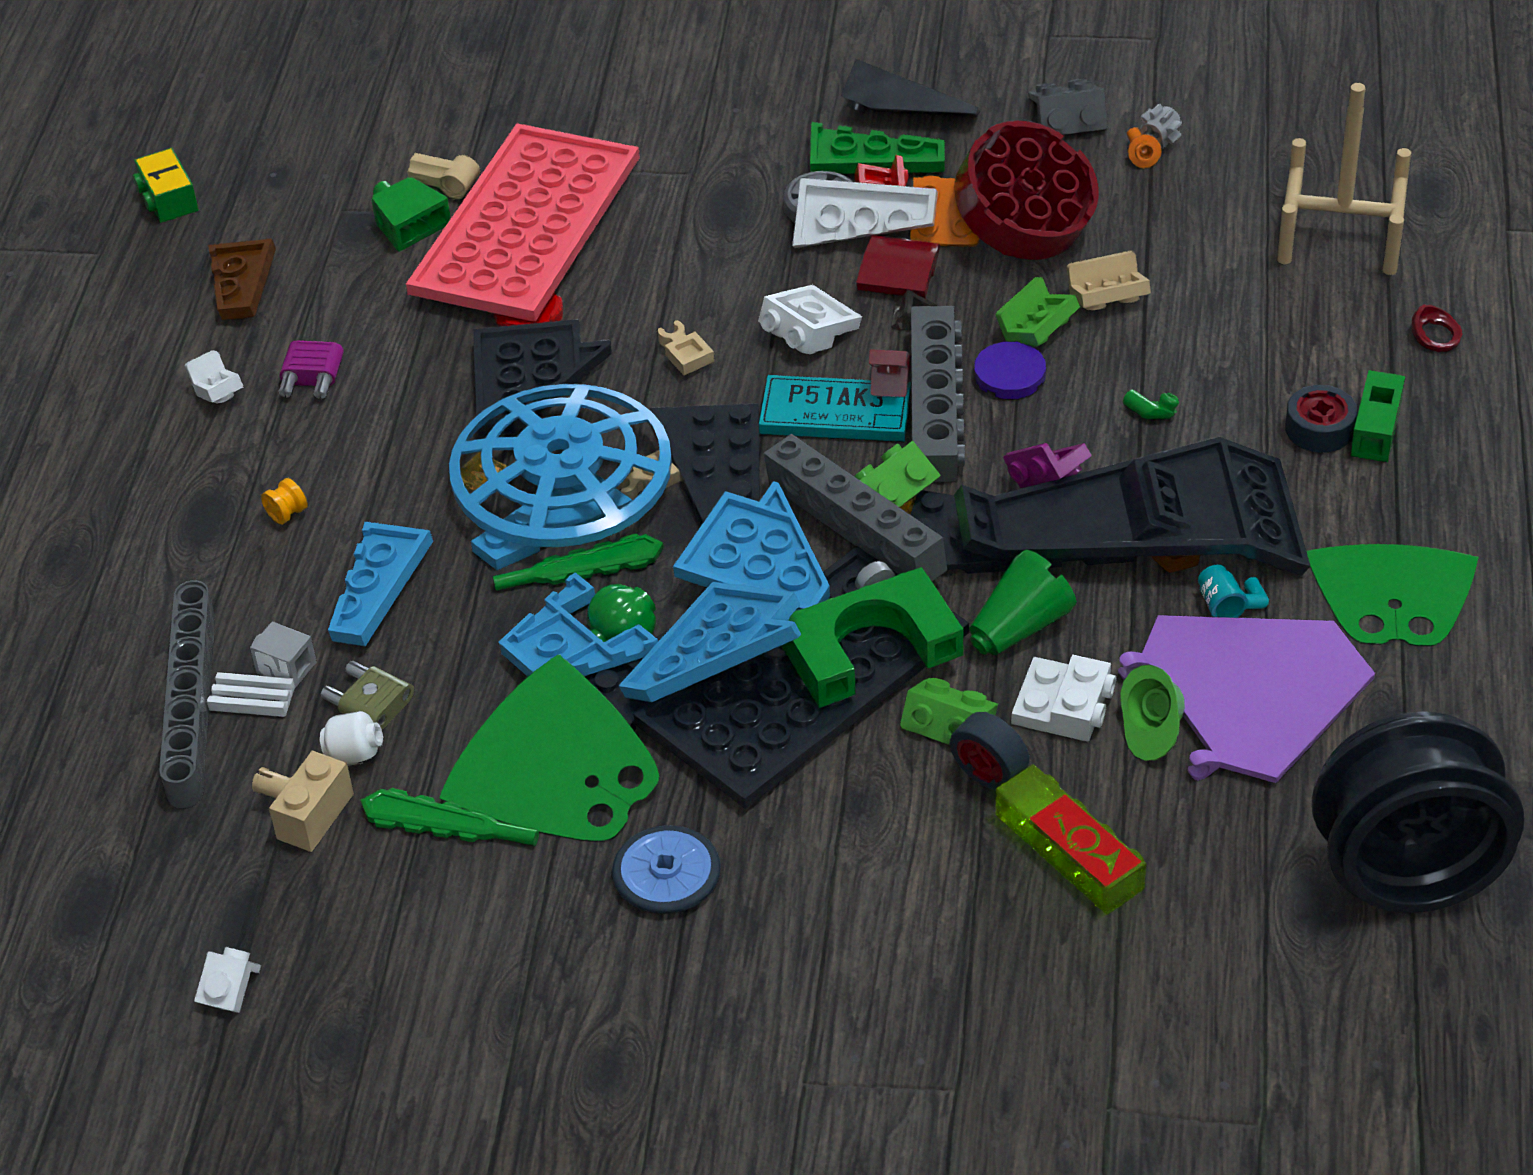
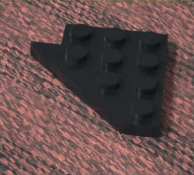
(528, 358)

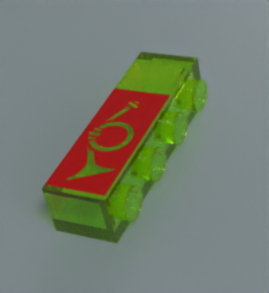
(1071, 839)

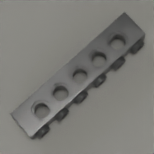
(935, 386)
(854, 509)

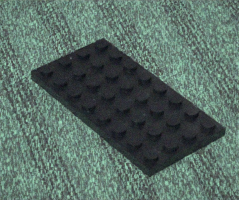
(759, 718)

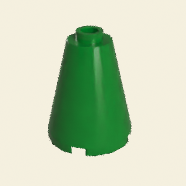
(1021, 604)

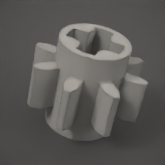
(1161, 124)

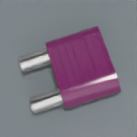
(310, 365)

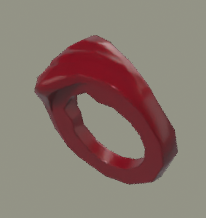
(1432, 314)

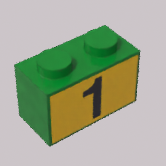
(165, 185)

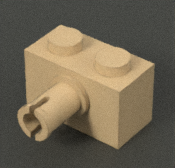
(307, 800)

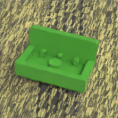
(1035, 314)
(901, 474)
(938, 710)

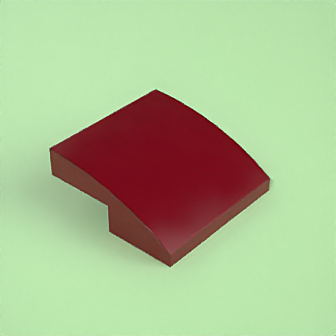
(897, 266)

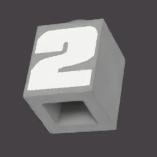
(283, 653)

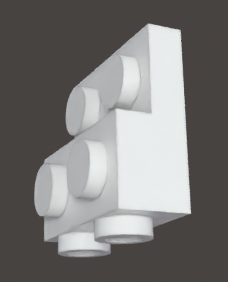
(807, 318)
(1064, 696)

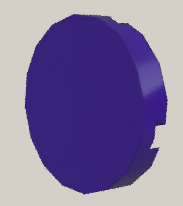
(1010, 370)

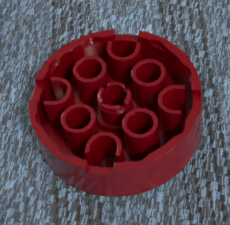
(1026, 190)

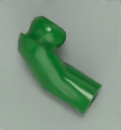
(1161, 409)

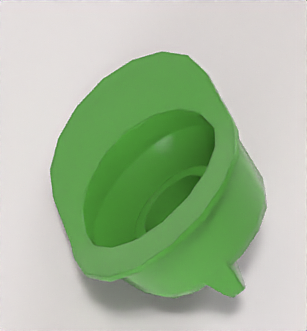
(1151, 712)

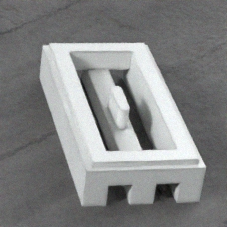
(252, 689)

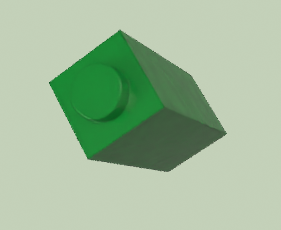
(1378, 416)

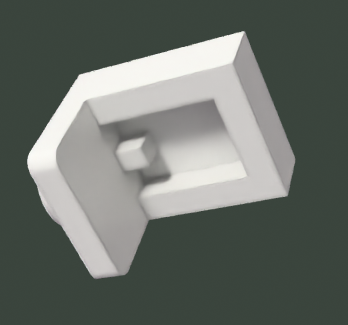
(211, 378)
(225, 979)

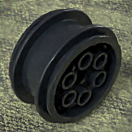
(1417, 812)

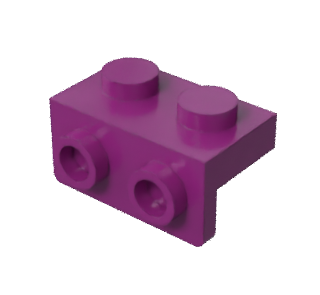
(1041, 464)

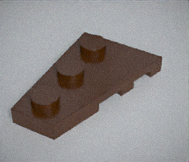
(240, 275)

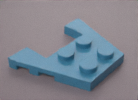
(558, 632)

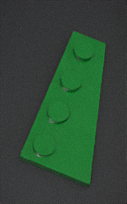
(843, 150)

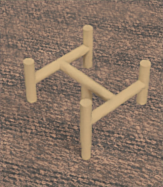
(1345, 201)

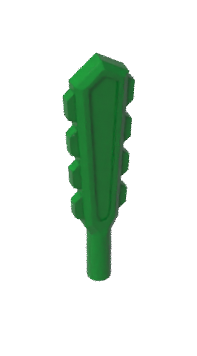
(606, 558)
(422, 813)

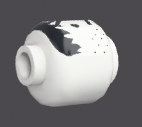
(351, 738)

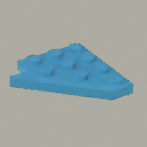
(754, 547)
(714, 634)

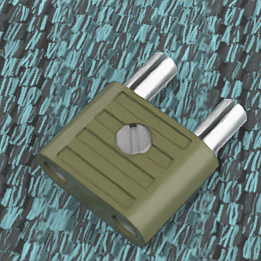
(374, 693)

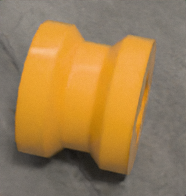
(284, 501)

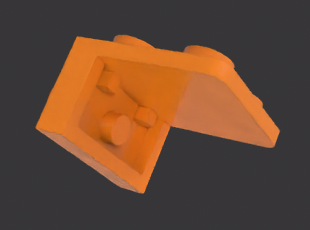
(948, 226)

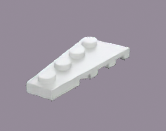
(852, 210)

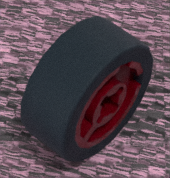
(1321, 418)
(989, 750)

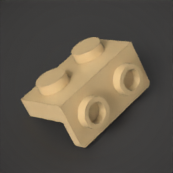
(1107, 280)

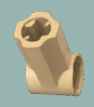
(450, 176)

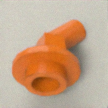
(1143, 149)

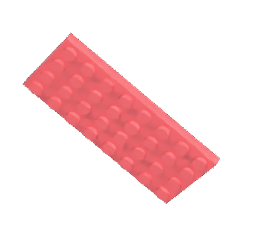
(523, 222)

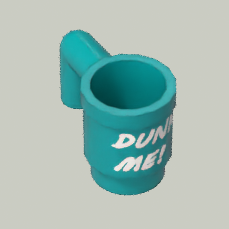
(1226, 597)

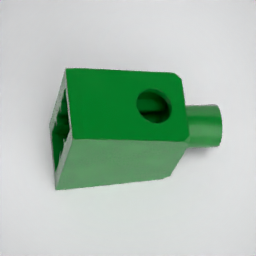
(409, 211)

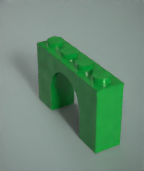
(900, 603)

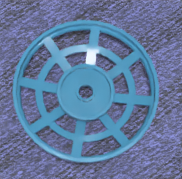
(575, 465)

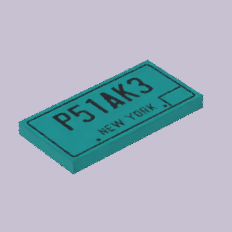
(831, 409)

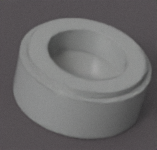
(872, 574)

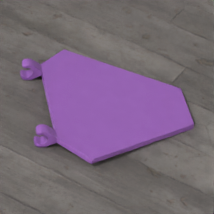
(1254, 686)

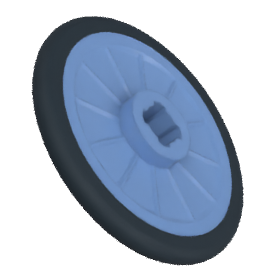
(666, 869)

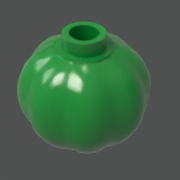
(620, 609)

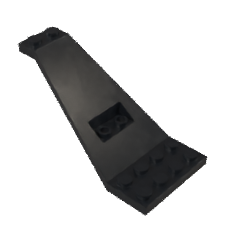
(1163, 504)

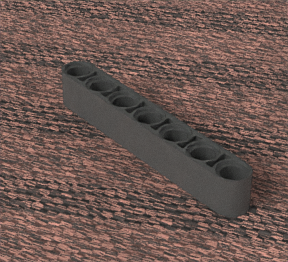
(187, 695)

